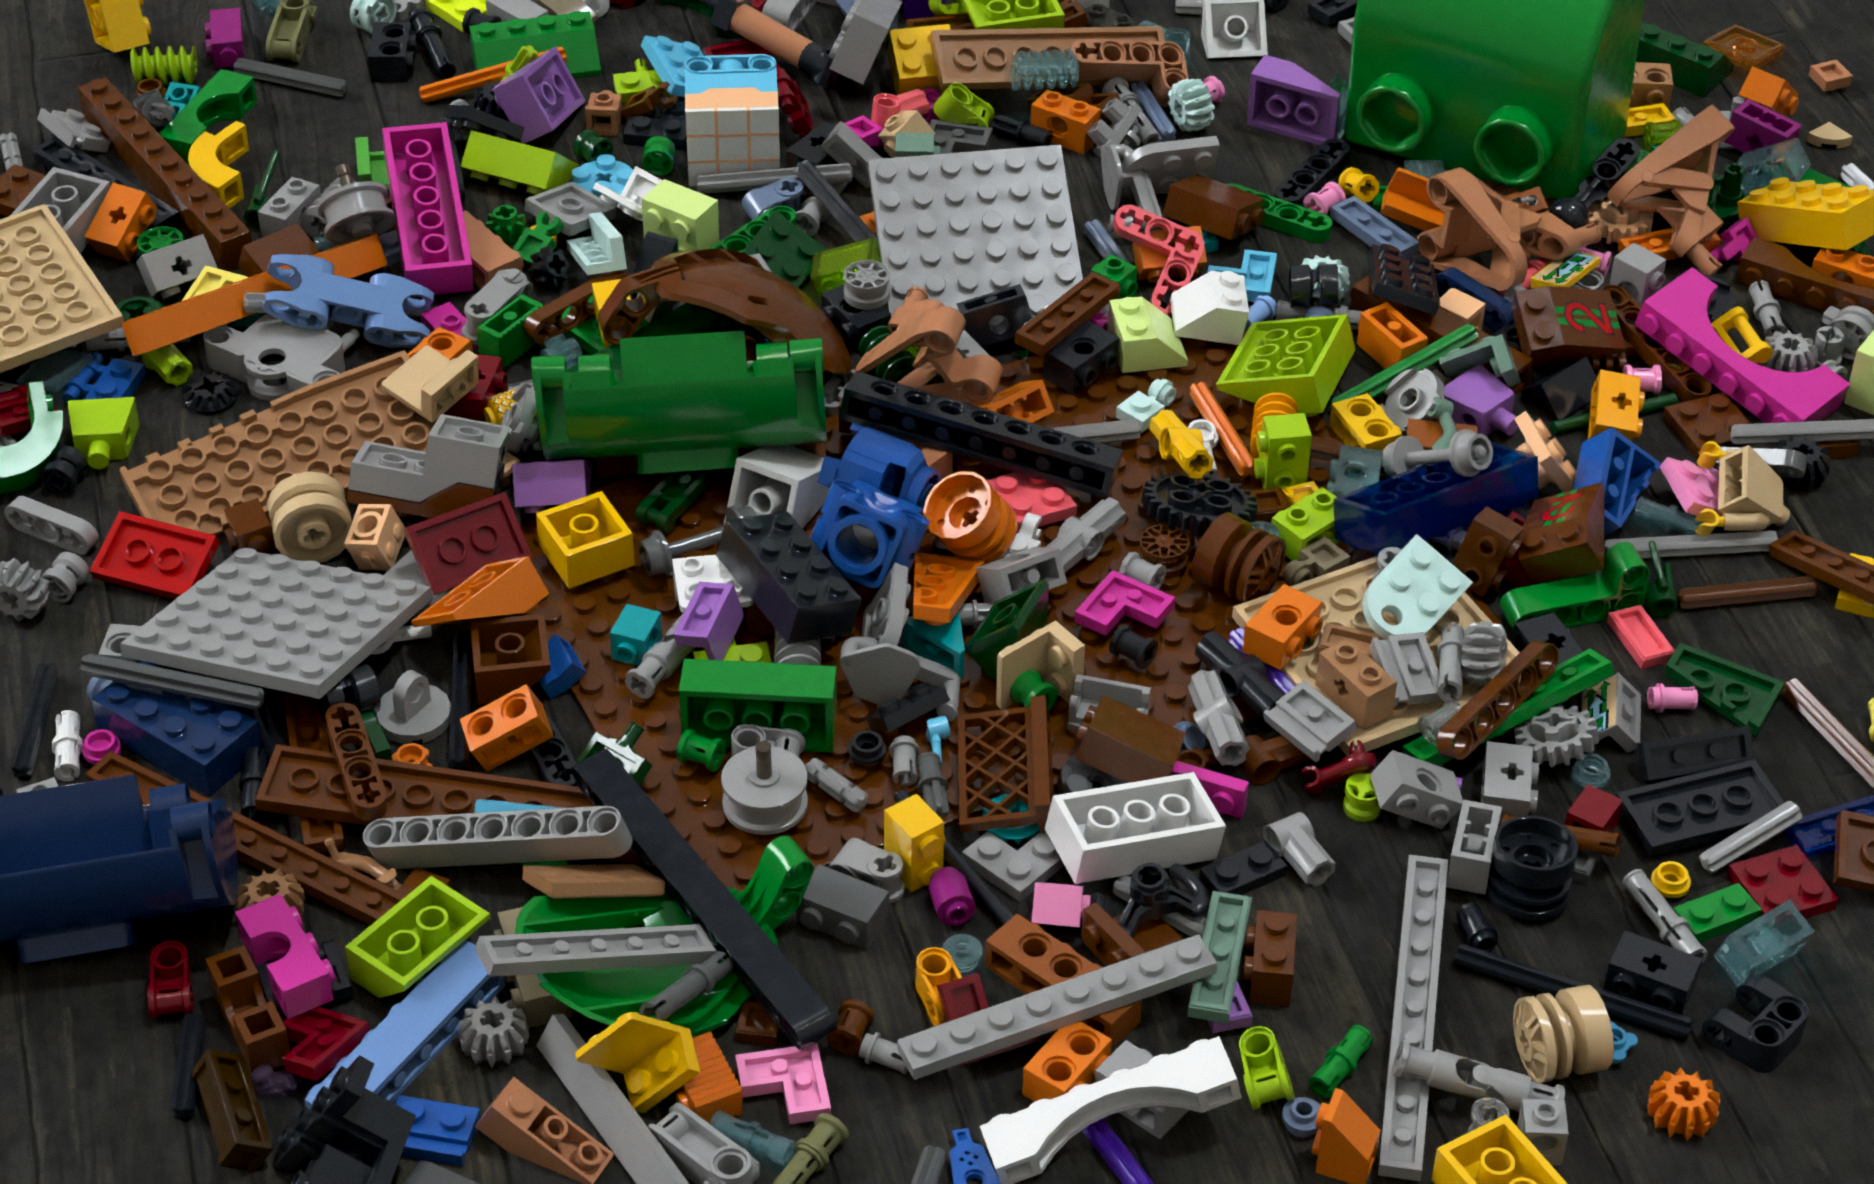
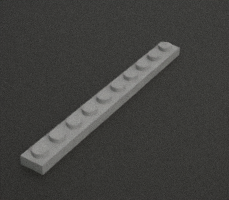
(1413, 1016)

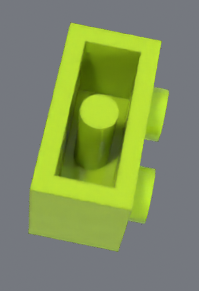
(1283, 450)
(1306, 522)

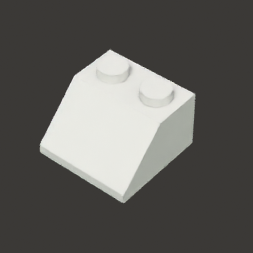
(1211, 308)

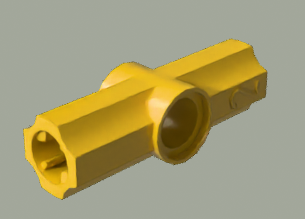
(1181, 444)

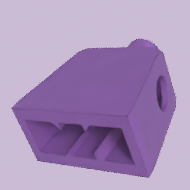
(1482, 401)

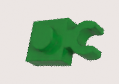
(533, 240)

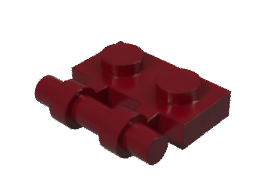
(794, 103)

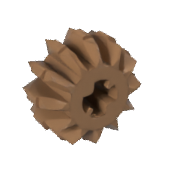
(270, 885)

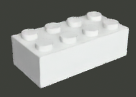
(1134, 823)

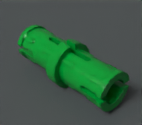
(1341, 1061)

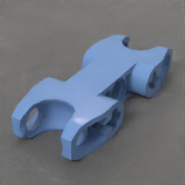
(326, 297)

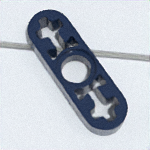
(1497, 308)

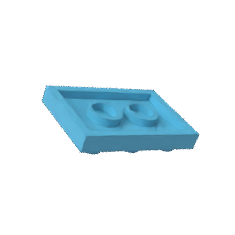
(669, 60)

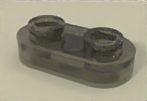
(1101, 16)

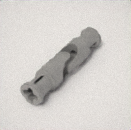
(657, 664)
(1441, 1069)

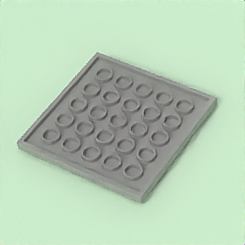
(976, 225)
(277, 622)

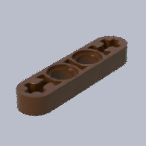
(548, 320)
(353, 761)

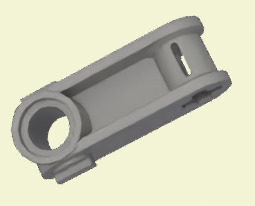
(493, 297)
(702, 1150)

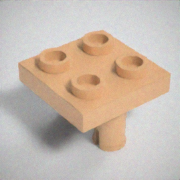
(1549, 452)

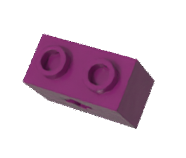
(1759, 127)

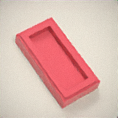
(1640, 636)

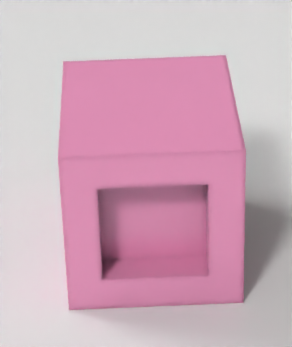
(1059, 904)

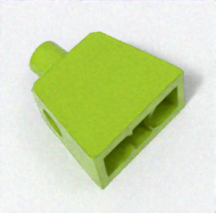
(103, 428)

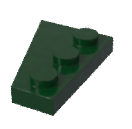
(1725, 686)

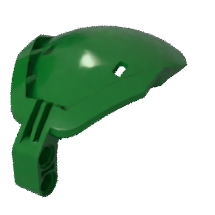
(607, 994)

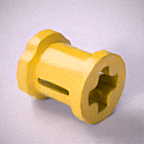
(1359, 189)

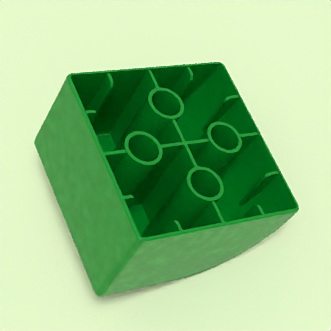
(1494, 85)

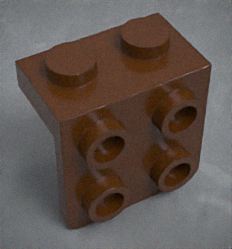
(1114, 944)

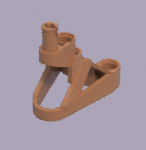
(1686, 169)
(1515, 232)
(936, 332)

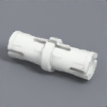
(67, 745)

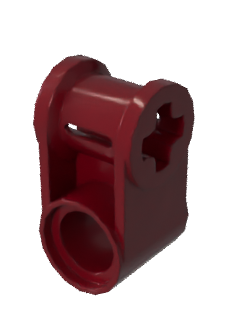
(170, 980)

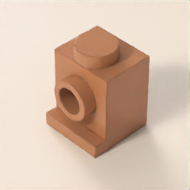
(604, 105)

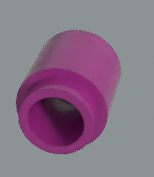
(951, 896)

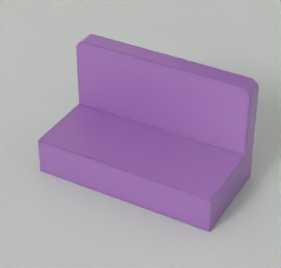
(710, 619)

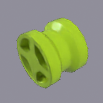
(1361, 798)

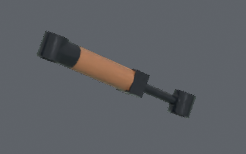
(775, 38)

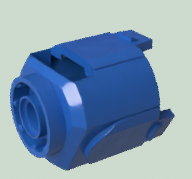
(884, 463)

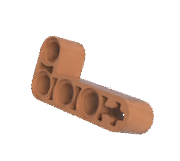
(1134, 60)

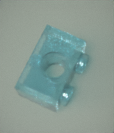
(1354, 469)

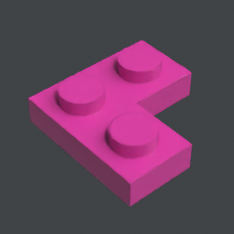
(1123, 596)

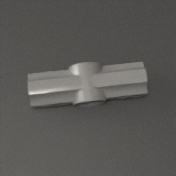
(1086, 535)
(1218, 718)

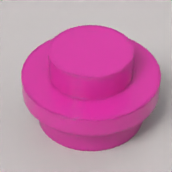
(98, 744)

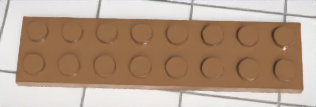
(985, 55)

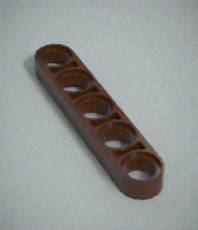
(1675, 380)
(1485, 705)

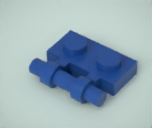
(113, 381)

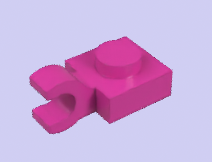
(1736, 240)

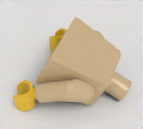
(1748, 491)

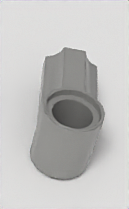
(1296, 841)

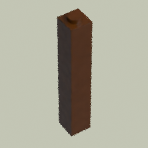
(1436, 327)

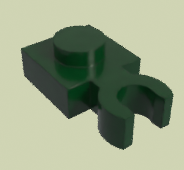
(376, 737)

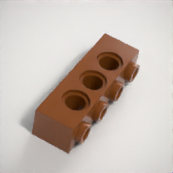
(1035, 960)

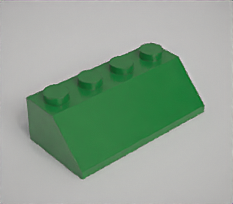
(503, 40)

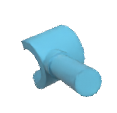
(937, 729)

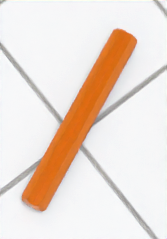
(1227, 435)

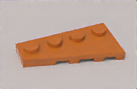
(942, 586)

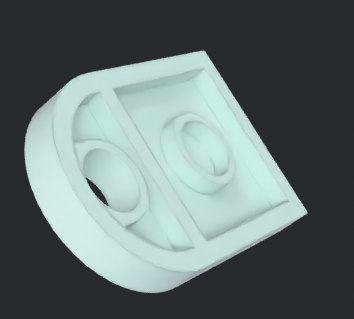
(1415, 589)

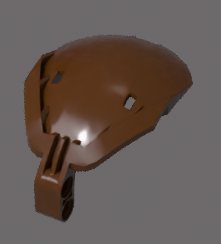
(726, 284)

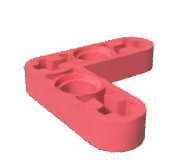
(1176, 255)

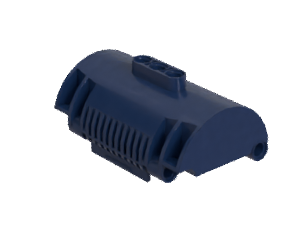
(96, 860)

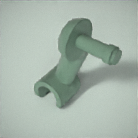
(1443, 412)

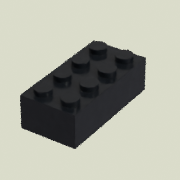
(788, 577)

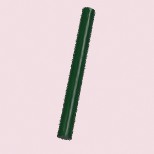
(1582, 421)

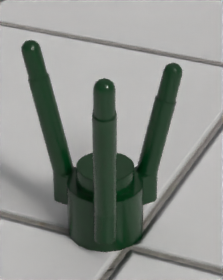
(257, 198)
(1660, 593)

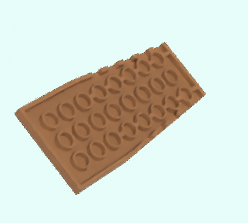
(299, 433)

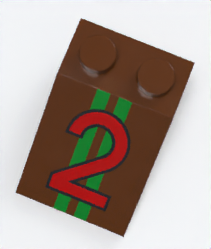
(1566, 324)
(1564, 535)

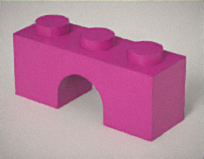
(275, 932)

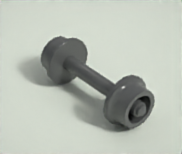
(657, 554)

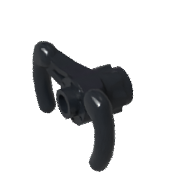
(1154, 897)

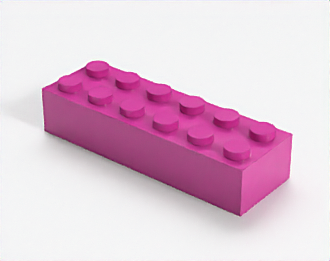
(427, 207)

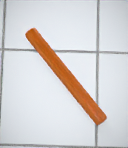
(468, 81)

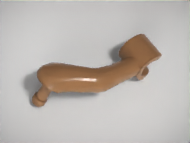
(364, 864)

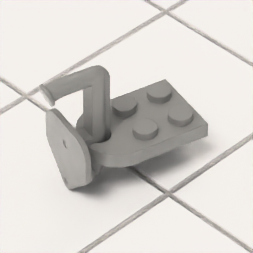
(1153, 169)
(879, 667)

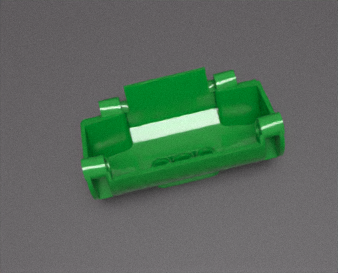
(681, 401)

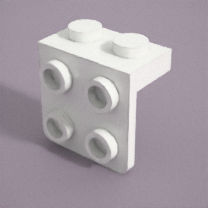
(630, 199)
(708, 568)

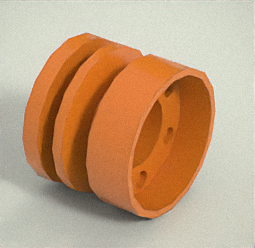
(970, 517)

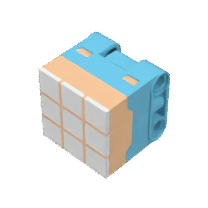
(731, 114)

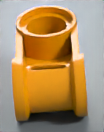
(934, 968)

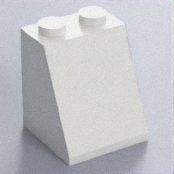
(778, 481)

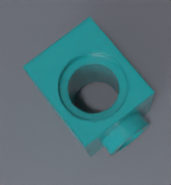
(635, 634)

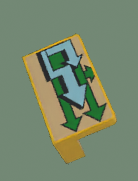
(1565, 271)

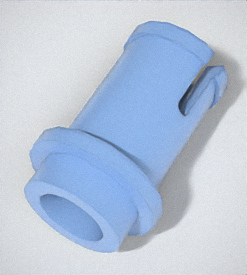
(1262, 309)

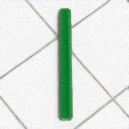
(1421, 359)

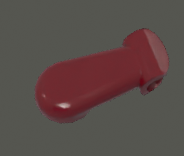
(1355, 763)

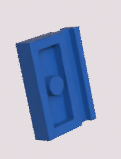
(440, 1130)

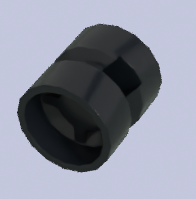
(1301, 285)
(359, 689)

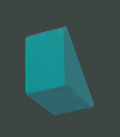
(936, 643)

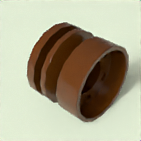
(1238, 558)

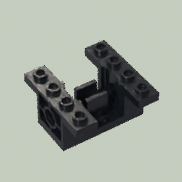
(347, 1132)

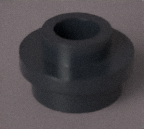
(867, 748)

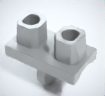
(1120, 130)

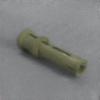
(813, 1152)

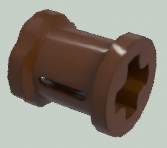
(851, 1025)

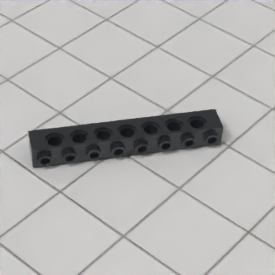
(980, 434)

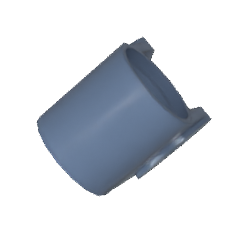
(772, 195)

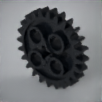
(1195, 502)

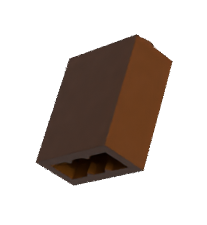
(1214, 206)
(1127, 742)

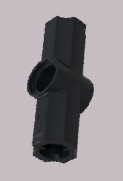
(1240, 675)

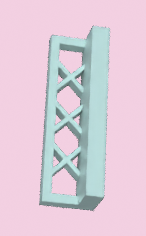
(601, 250)

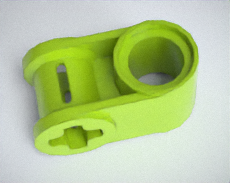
(962, 106)
(1264, 1067)

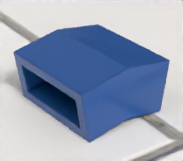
(565, 667)

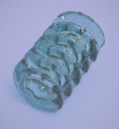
(1044, 67)

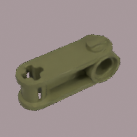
(290, 29)

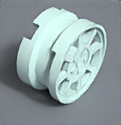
(372, 11)

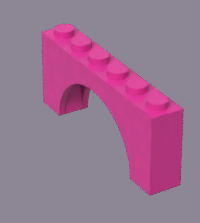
(1681, 324)

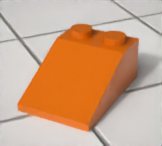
(491, 592)

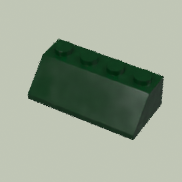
(1693, 65)

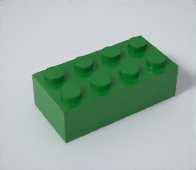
(726, 694)

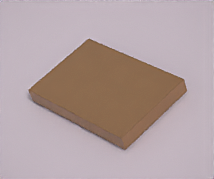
(593, 881)

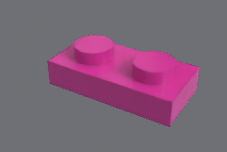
(1224, 791)

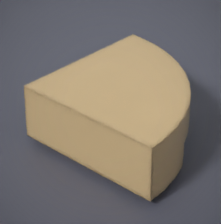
(1830, 135)

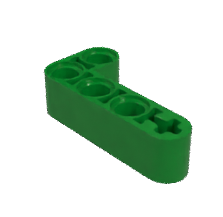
(1584, 597)

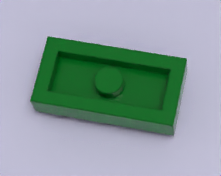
(1719, 912)

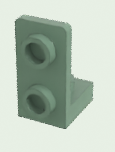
(1489, 349)

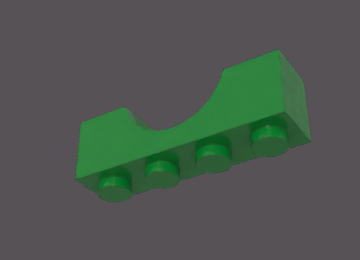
(222, 98)

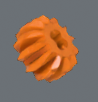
(1683, 1104)

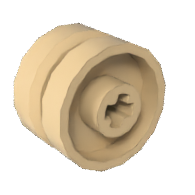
(309, 517)

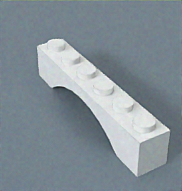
(1188, 1079)

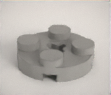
(1403, 387)
(521, 417)

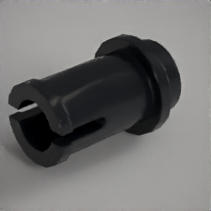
(1479, 932)

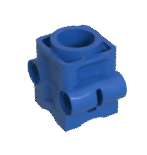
(892, 520)

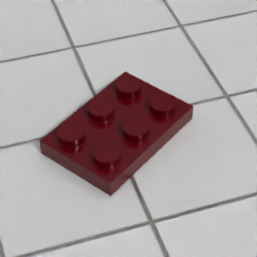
(465, 540)

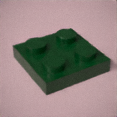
(785, 248)

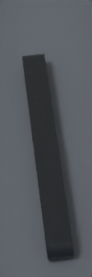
(708, 902)

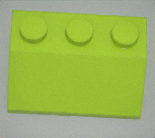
(515, 163)
(412, 938)

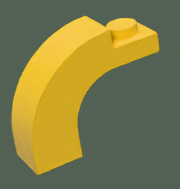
(212, 155)

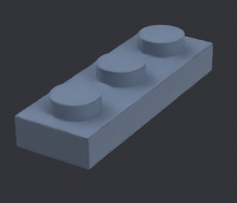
(1372, 226)

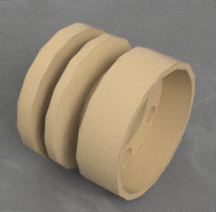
(1563, 1033)

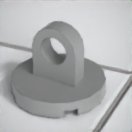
(414, 710)

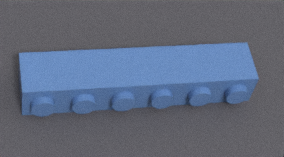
(421, 1023)

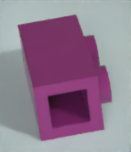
(225, 37)

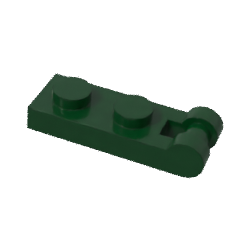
(674, 495)

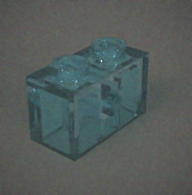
(1773, 162)
(1764, 942)

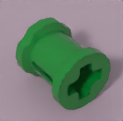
(688, 751)

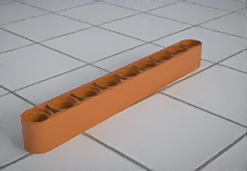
(226, 303)

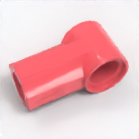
(887, 105)

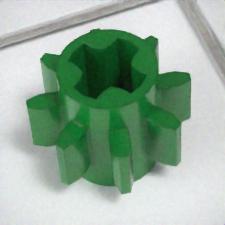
(506, 223)

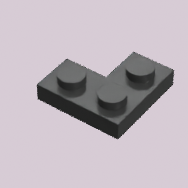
(960, 137)

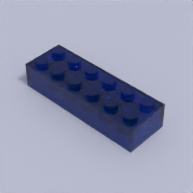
(1432, 500)

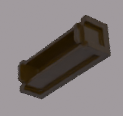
(232, 1110)

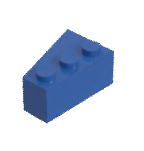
(1620, 468)

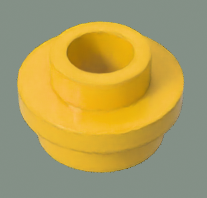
(1671, 879)

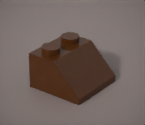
(508, 654)

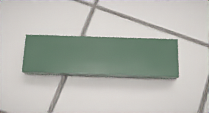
(1225, 939)

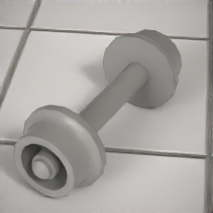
(1466, 453)

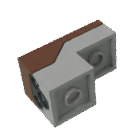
(459, 468)

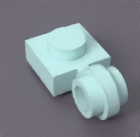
(1143, 407)

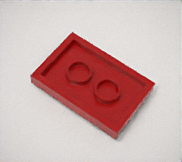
(153, 556)

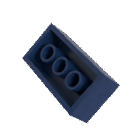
(179, 733)

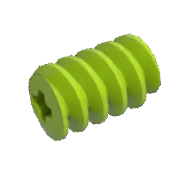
(165, 66)

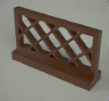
(1038, 770)

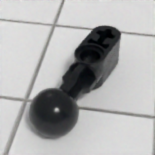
(1605, 173)

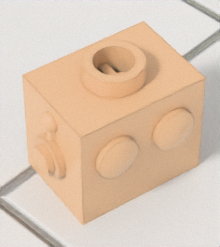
(375, 537)

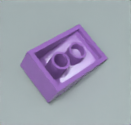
(539, 95)
(1292, 102)
(550, 483)

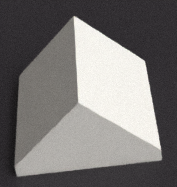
(1234, 28)

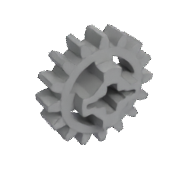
(1558, 735)

